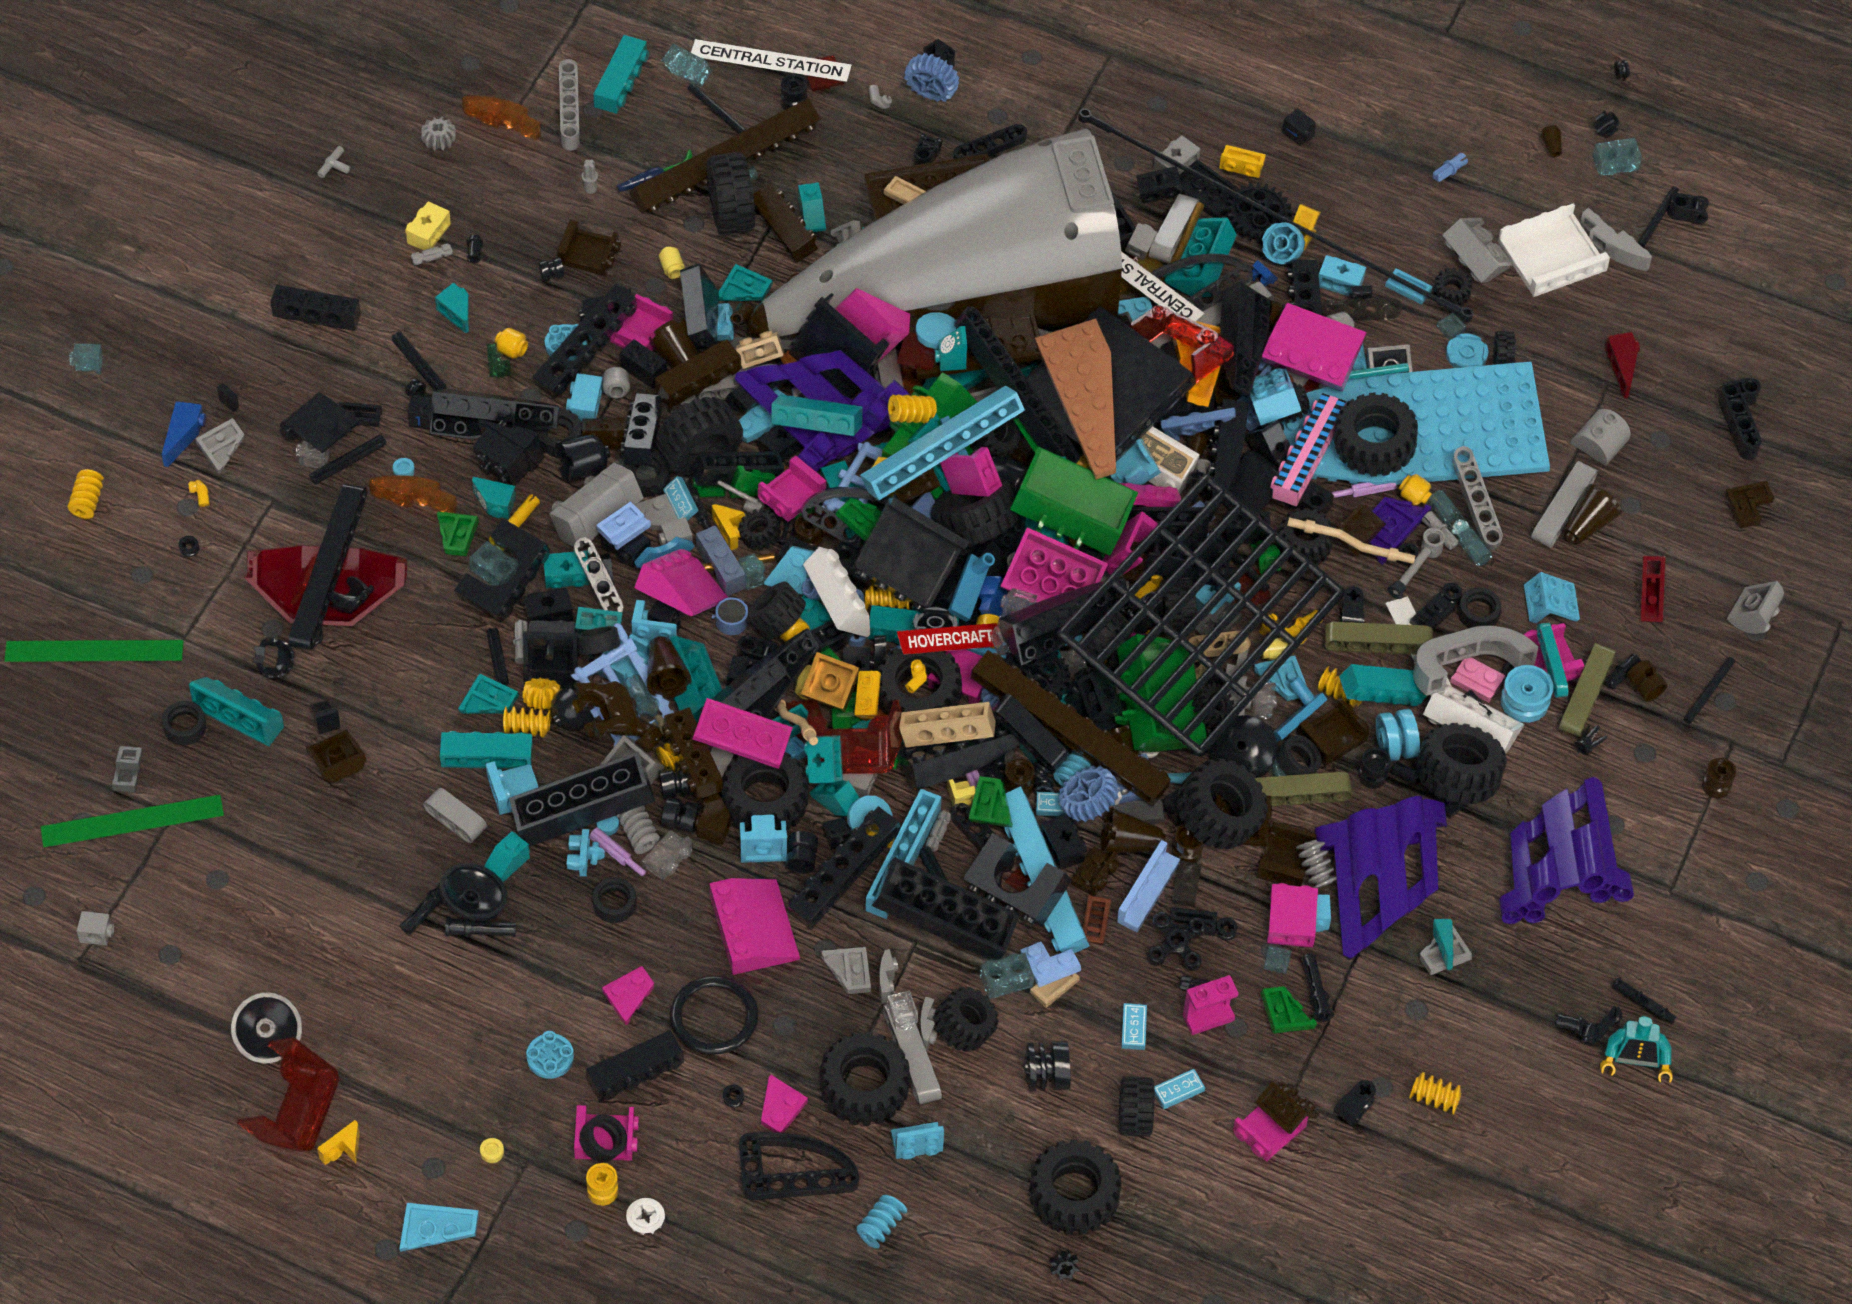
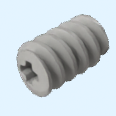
(639, 829)
(1317, 864)

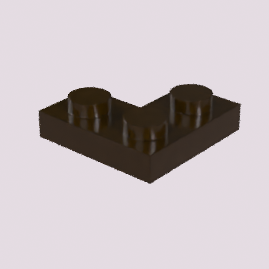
(1744, 502)

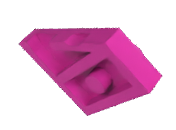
(628, 993)
(781, 1105)

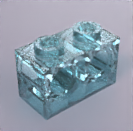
(686, 65)
(1617, 156)
(493, 569)
(1009, 980)

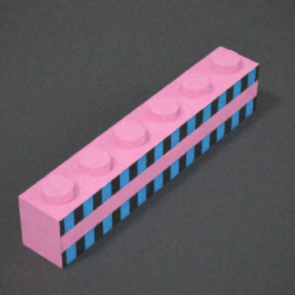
(1308, 450)

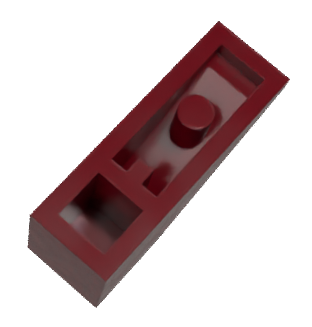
(1622, 354)
(1653, 588)

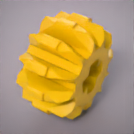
(539, 693)

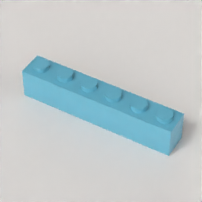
(909, 839)

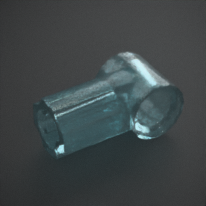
(645, 703)

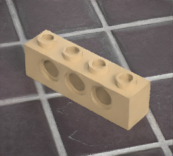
(947, 724)

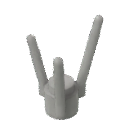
(750, 504)

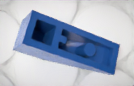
(183, 429)

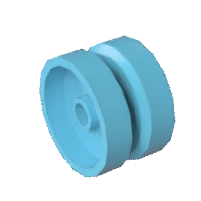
(1527, 693)
(1398, 734)

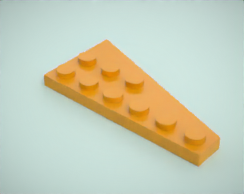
(1202, 391)

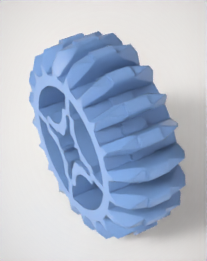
(931, 77)
(1088, 793)

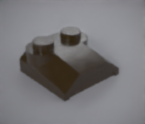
(337, 756)

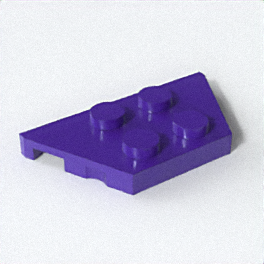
(1400, 521)

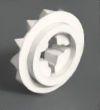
(650, 1207)

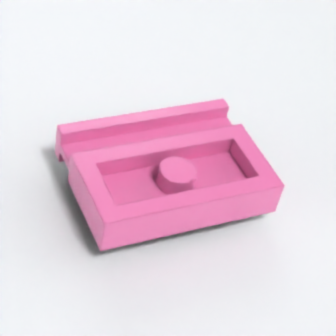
(1478, 678)

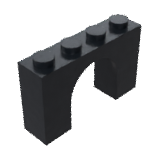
(499, 599)
(1035, 902)

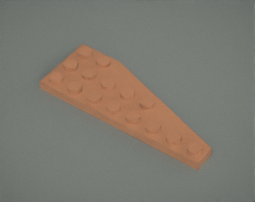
(1082, 376)

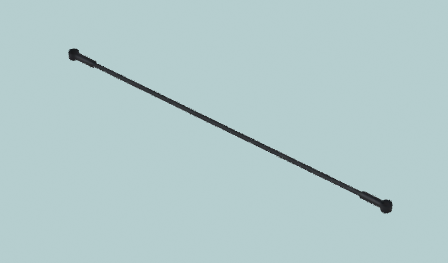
(1465, 313)

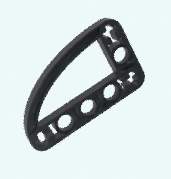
(1213, 288)
(837, 529)
(788, 1179)

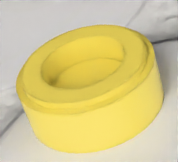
(491, 1150)

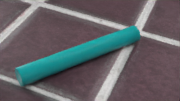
(1398, 368)

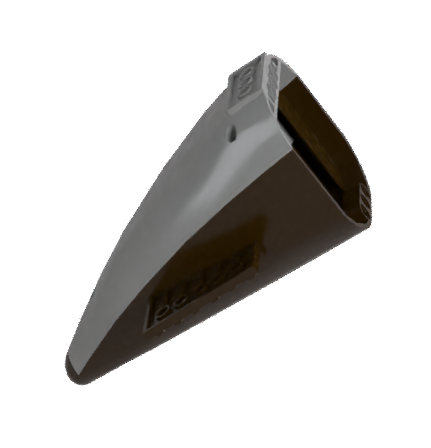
(1010, 235)

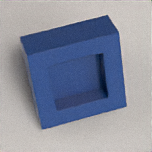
(1261, 271)

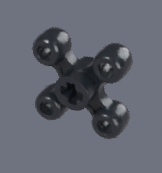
(1183, 948)

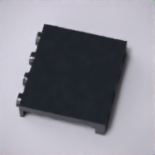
(831, 332)
(908, 554)

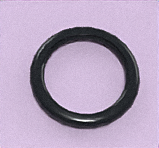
(716, 981)

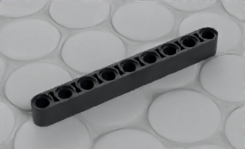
(1005, 372)
(327, 567)

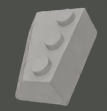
(1476, 249)

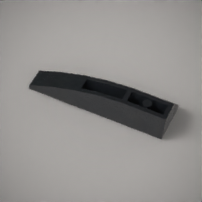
(1245, 324)
(945, 761)

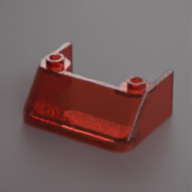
(1211, 346)
(864, 749)
(305, 1102)

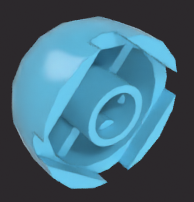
(1283, 243)

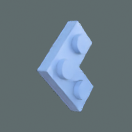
(1047, 968)

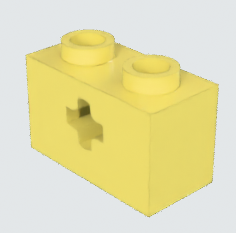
(428, 226)

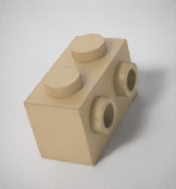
(760, 349)

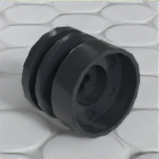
(1048, 1066)

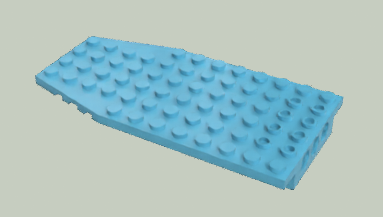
(1474, 407)

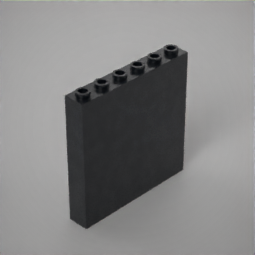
(1143, 384)

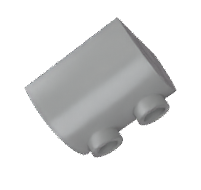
(1602, 435)
(1757, 607)

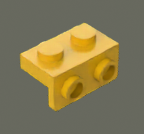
(1242, 161)
(867, 694)

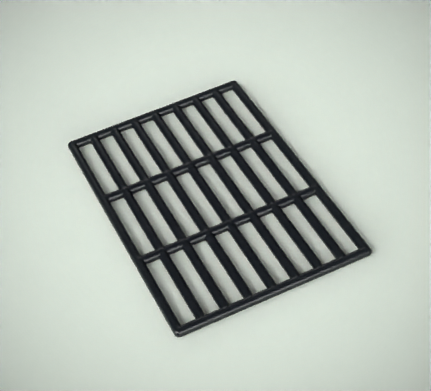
(1179, 638)

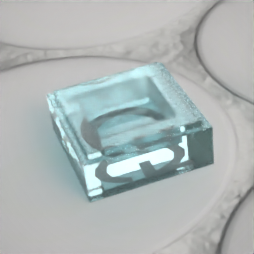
(1451, 326)
(1277, 959)

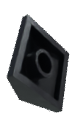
(1389, 356)

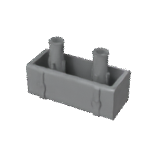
(594, 503)

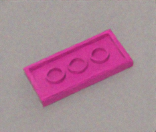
(742, 733)

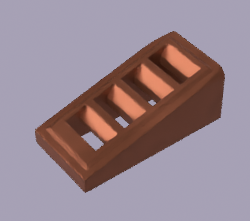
(1102, 903)

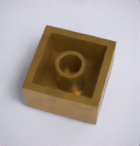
(830, 682)

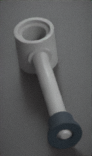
(1427, 550)

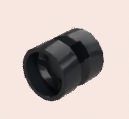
(793, 90)
(1374, 768)
(673, 783)
(674, 809)
(802, 852)

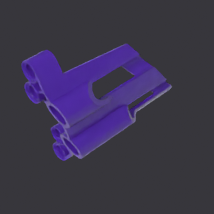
(805, 375)
(1375, 844)
(1574, 856)

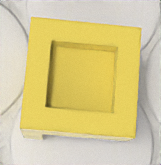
(960, 792)

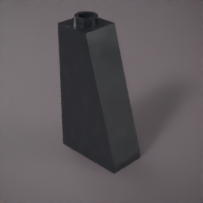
(700, 306)

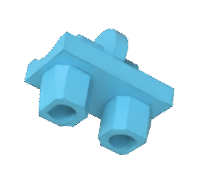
(582, 843)

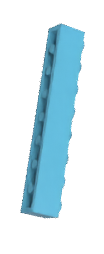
(942, 442)
(1035, 854)

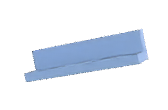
(1147, 888)

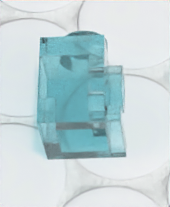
(87, 357)
(753, 569)

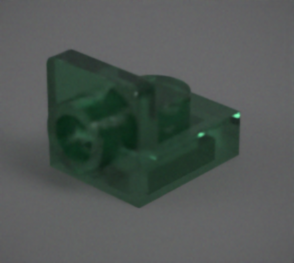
(497, 367)

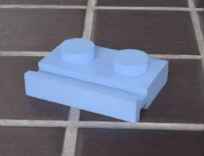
(623, 525)

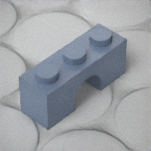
(716, 551)

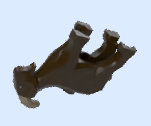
(618, 713)

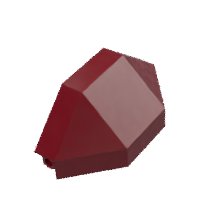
(277, 572)

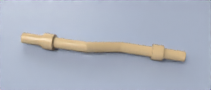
(1391, 554)
(807, 730)

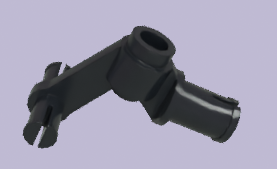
(1590, 1032)

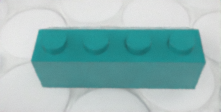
(1208, 237)
(703, 676)
(237, 710)

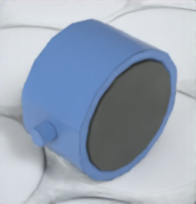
(731, 616)

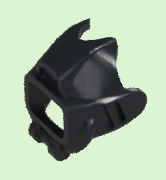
(355, 598)
(284, 661)

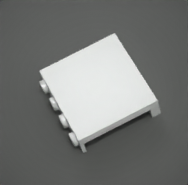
(1551, 250)

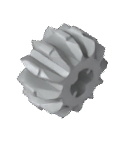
(438, 133)

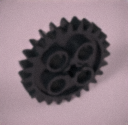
(1248, 221)
(1056, 681)

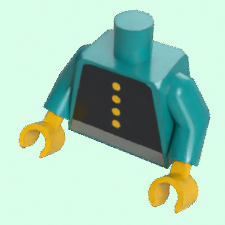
(1639, 1045)

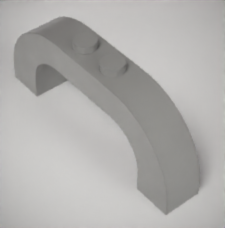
(1475, 641)

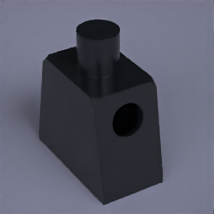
(1270, 442)

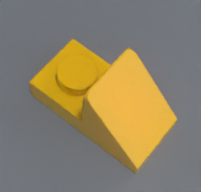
(1307, 218)
(727, 522)
(345, 1140)

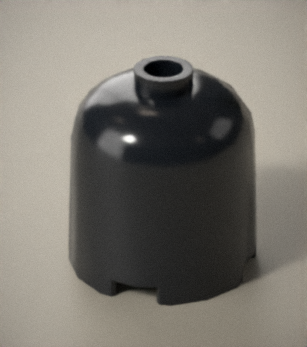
(581, 457)
(1011, 470)

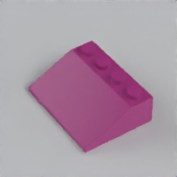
(875, 318)
(1314, 346)
(1050, 567)
(680, 583)
(753, 923)

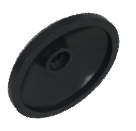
(1260, 746)
(473, 892)
(256, 1010)

